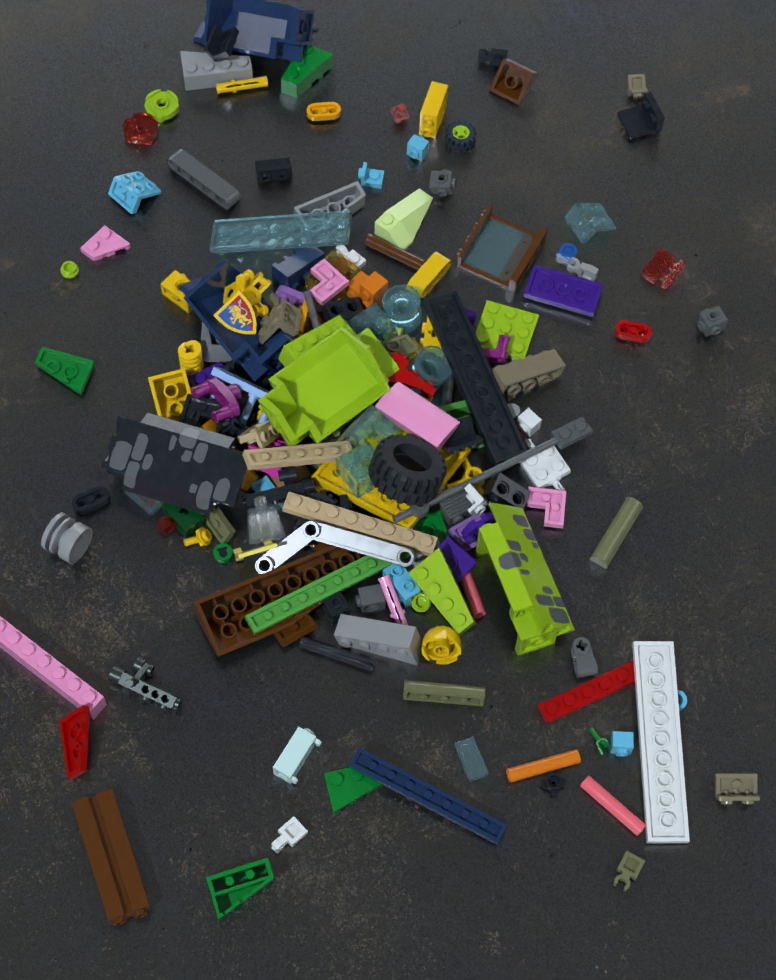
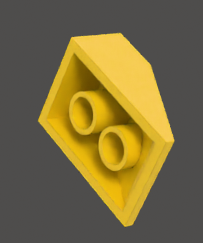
(170, 393)

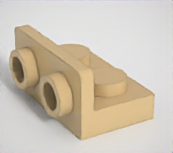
(262, 433)

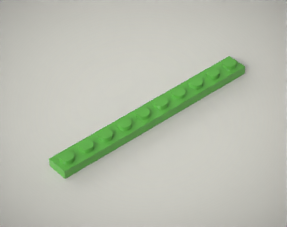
(316, 592)

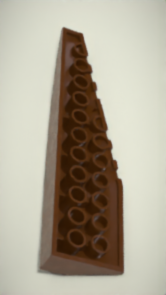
(224, 612)

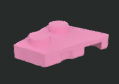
(104, 244)

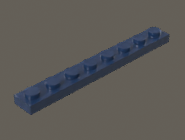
(428, 795)

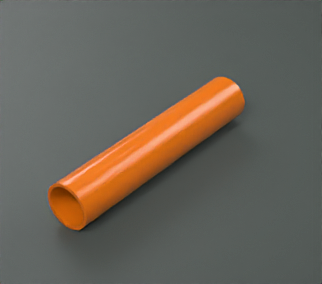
(543, 765)

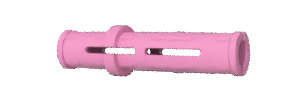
(384, 582)

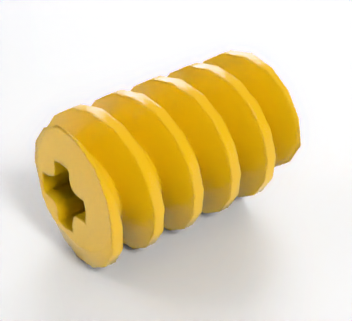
(191, 357)

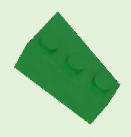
(302, 74)
(238, 885)

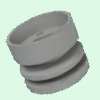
(66, 538)

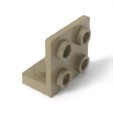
(281, 316)

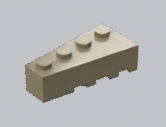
(527, 372)

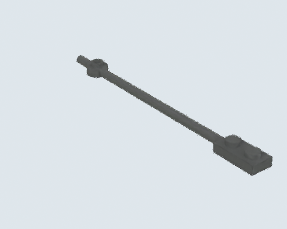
(561, 437)

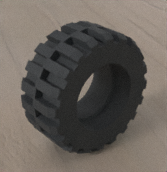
(407, 469)

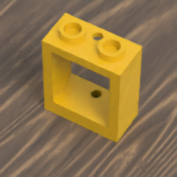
(433, 109)

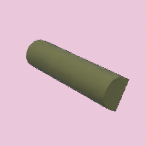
(616, 532)
(444, 693)

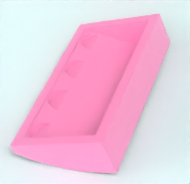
(417, 415)

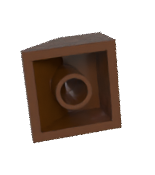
(513, 81)

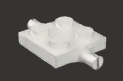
(545, 467)

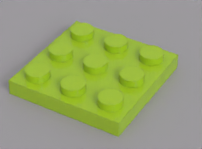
(508, 321)

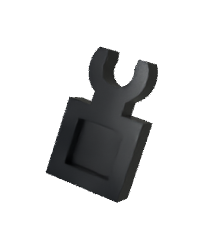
(495, 56)

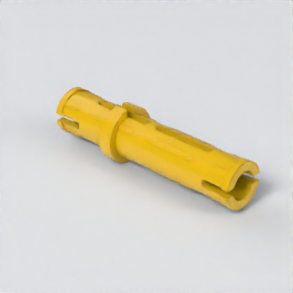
(261, 82)

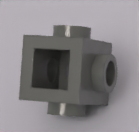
(442, 182)
(712, 321)

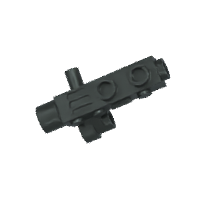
(147, 690)

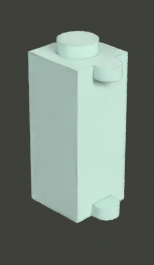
(295, 754)

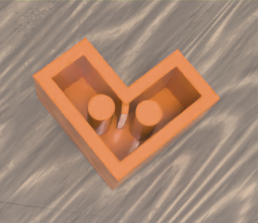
(367, 288)

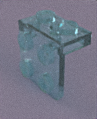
(587, 219)

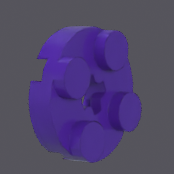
(471, 530)

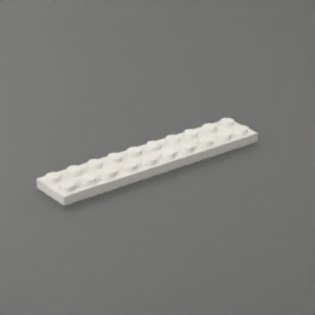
(660, 742)

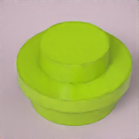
(69, 269)
(420, 602)

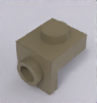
(636, 85)

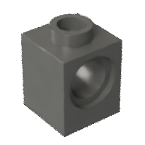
(370, 598)

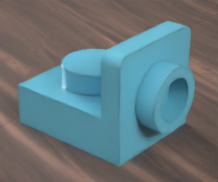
(371, 177)

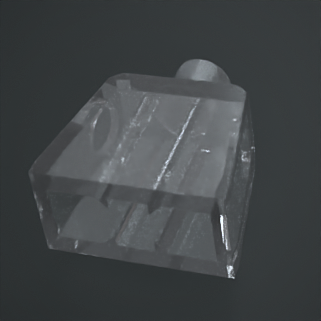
(263, 522)

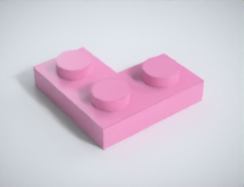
(330, 282)
(552, 501)

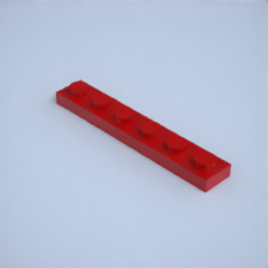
(587, 693)

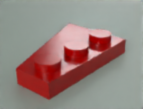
(74, 737)

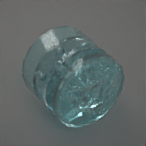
(403, 307)
(431, 365)

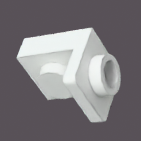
(473, 496)

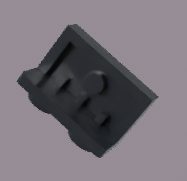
(221, 43)

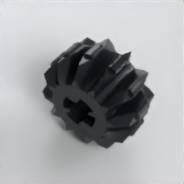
(232, 428)

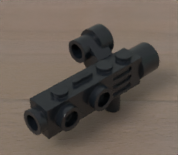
(276, 494)

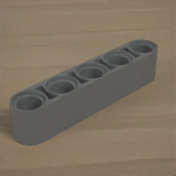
(204, 179)

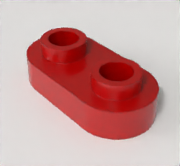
(633, 330)

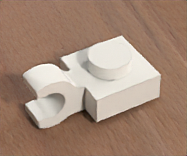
(351, 256)
(290, 833)

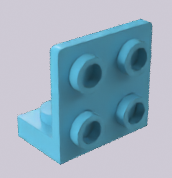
(131, 189)

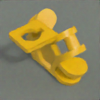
(246, 284)

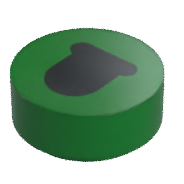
(222, 553)

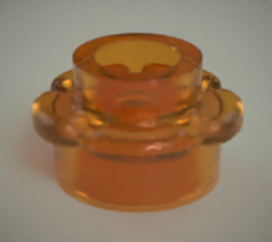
(341, 262)

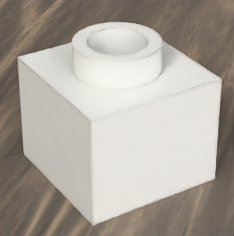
(528, 422)

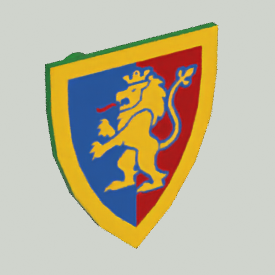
(238, 315)

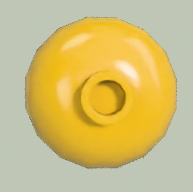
(441, 644)

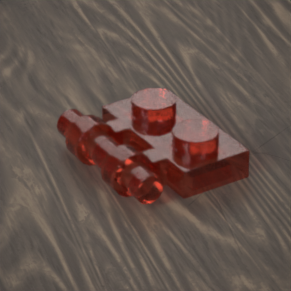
(658, 265)

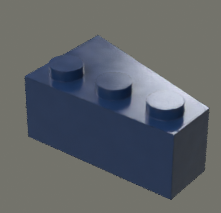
(296, 267)

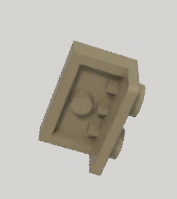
(736, 787)

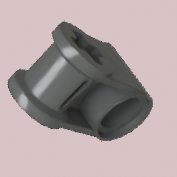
(583, 661)

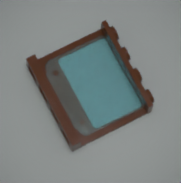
(500, 250)

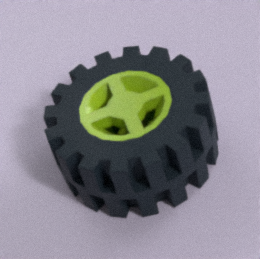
(454, 136)

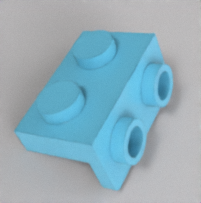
(403, 583)

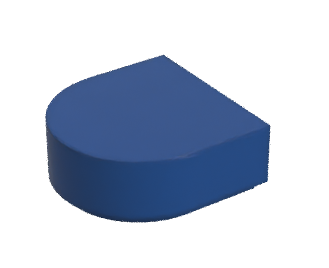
(567, 251)

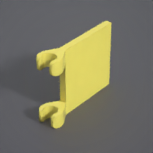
(239, 555)

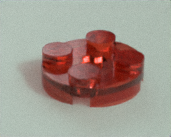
(144, 136)

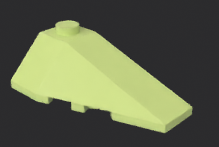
(403, 220)

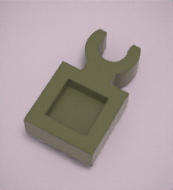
(629, 868)

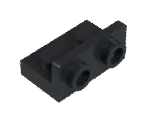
(273, 169)

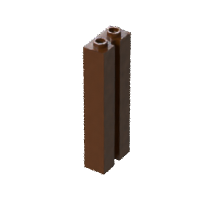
(111, 857)

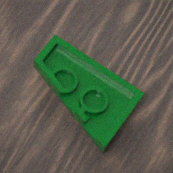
(66, 368)
(347, 786)

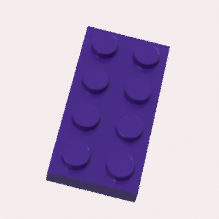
(563, 290)

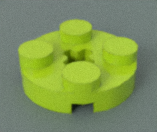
(163, 113)

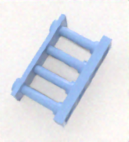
(254, 390)

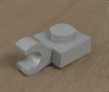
(583, 270)

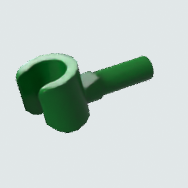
(600, 742)

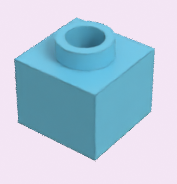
(417, 147)
(621, 743)

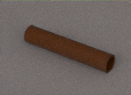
(394, 252)

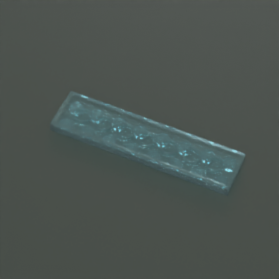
(281, 232)

